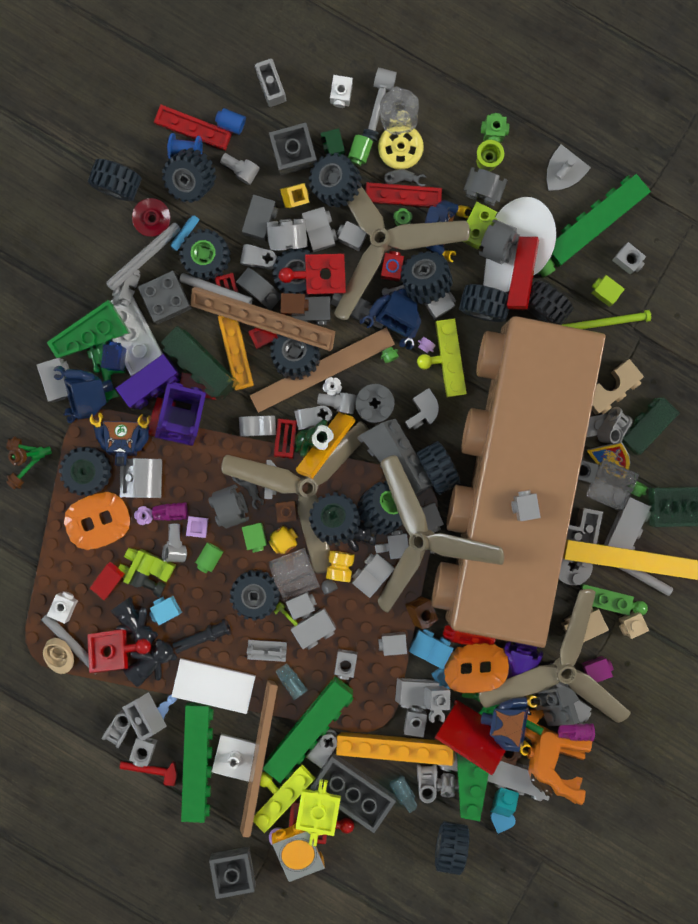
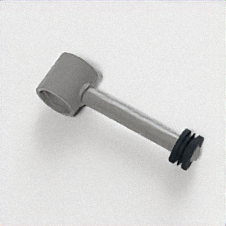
(384, 82)

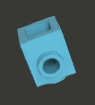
(164, 610)

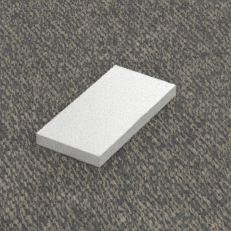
(140, 343)
(213, 685)

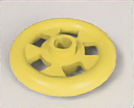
(410, 160)

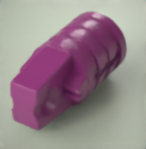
(170, 512)
(577, 732)

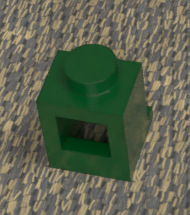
(333, 142)

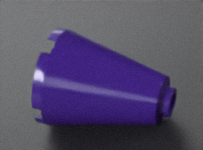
(522, 658)

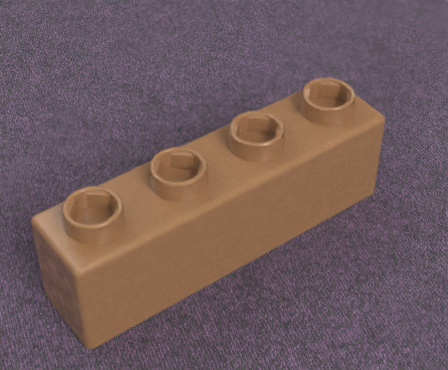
(521, 442)

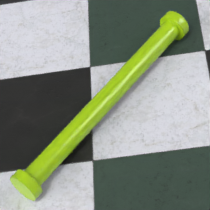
(611, 321)

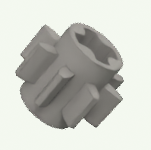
(447, 785)

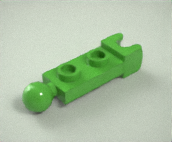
(616, 601)

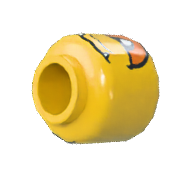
(283, 540)

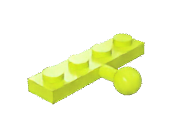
(449, 358)
(282, 797)

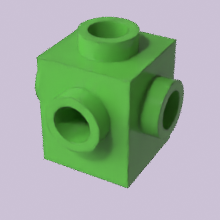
(492, 133)

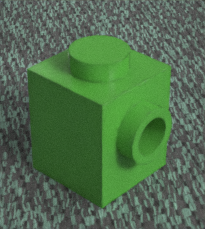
(254, 537)

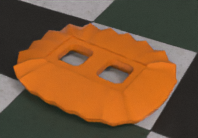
(101, 534)
(476, 681)

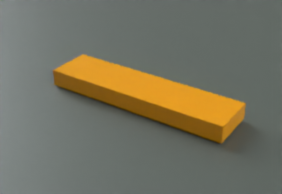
(236, 352)
(316, 458)

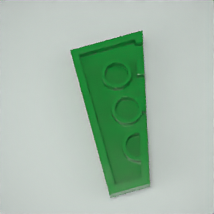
(91, 330)
(472, 788)

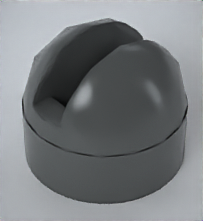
(328, 586)

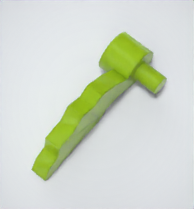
(280, 607)

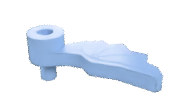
(164, 706)

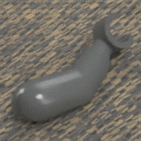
(402, 174)
(252, 489)

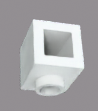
(341, 91)
(62, 607)

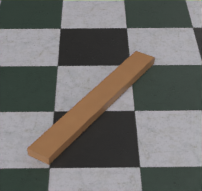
(263, 318)
(327, 368)
(258, 758)

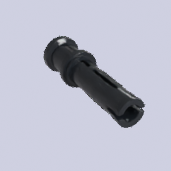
(211, 633)

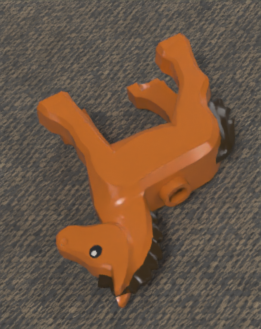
(544, 756)

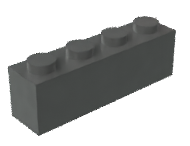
(390, 440)

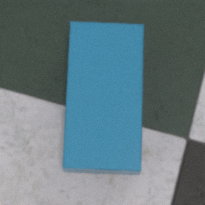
(185, 231)

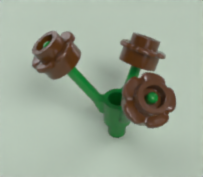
(18, 455)

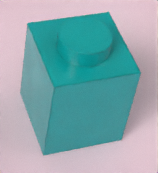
(504, 802)

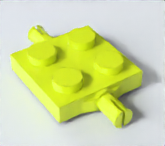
(318, 812)

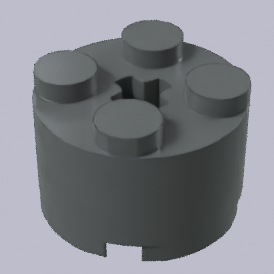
(485, 186)
(498, 242)
(382, 395)
(229, 506)

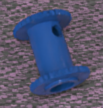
(175, 146)

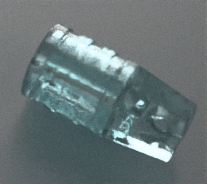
(291, 681)
(403, 793)

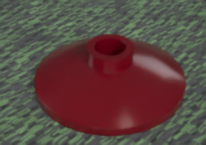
(146, 209)

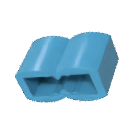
(431, 648)

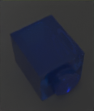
(113, 357)

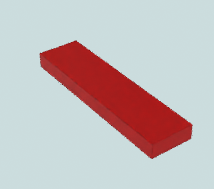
(192, 127)
(403, 195)
(523, 273)

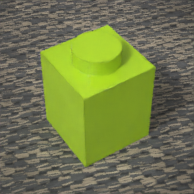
(607, 290)

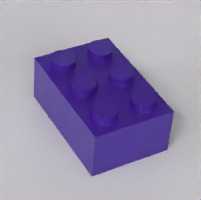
(149, 382)

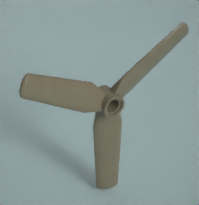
(401, 237)
(287, 482)
(416, 525)
(547, 676)

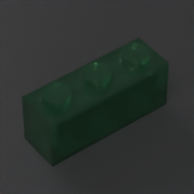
(649, 425)

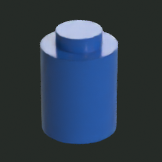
(230, 121)

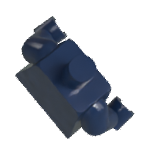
(398, 314)
(84, 391)

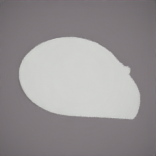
(531, 220)

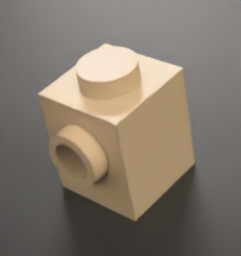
(633, 625)

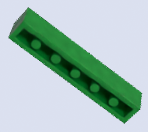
(599, 218)
(308, 729)
(196, 762)

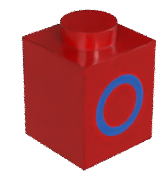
(392, 266)

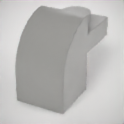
(428, 408)

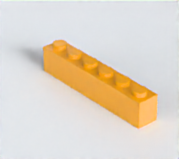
(394, 748)

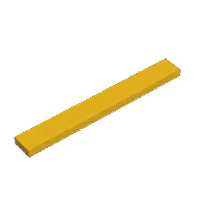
(630, 559)

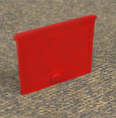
(470, 738)

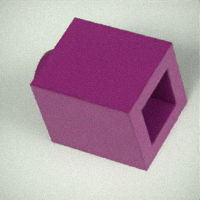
(598, 668)

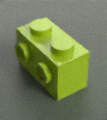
(478, 223)

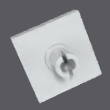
(234, 757)

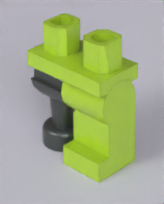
(141, 568)

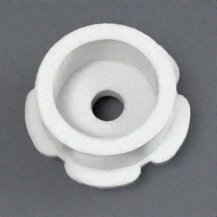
(332, 381)

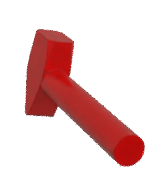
(170, 773)

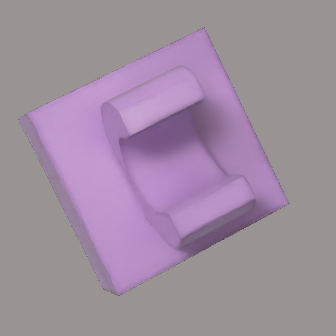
(197, 527)

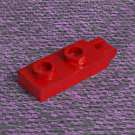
(466, 638)

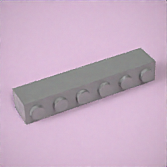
(509, 776)

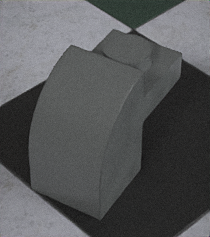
(259, 288)

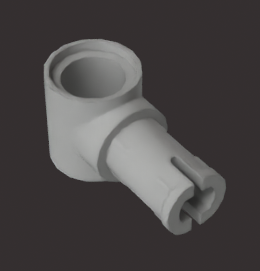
(244, 170)
(342, 402)
(174, 550)

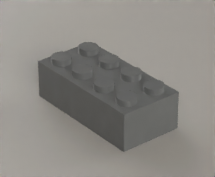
(360, 795)

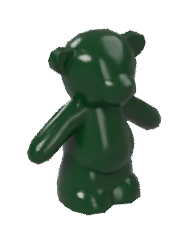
(315, 437)

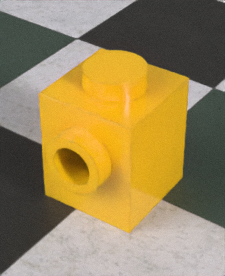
(295, 195)

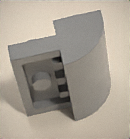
(141, 478)

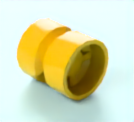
(340, 566)

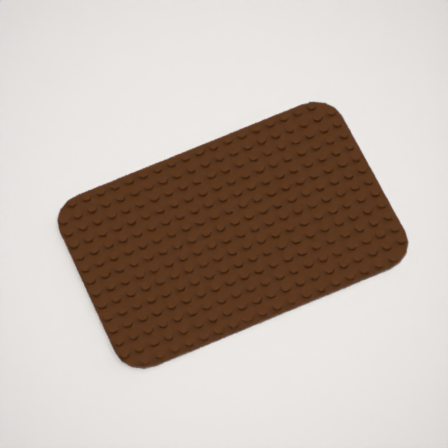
(191, 477)

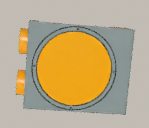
(295, 853)

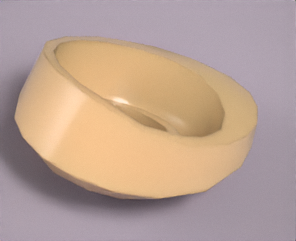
(58, 656)

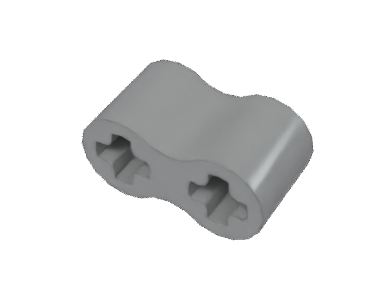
(257, 426)

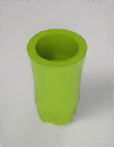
(492, 150)

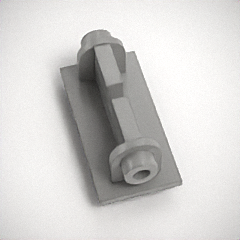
(123, 292)
(266, 650)

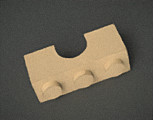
(626, 377)

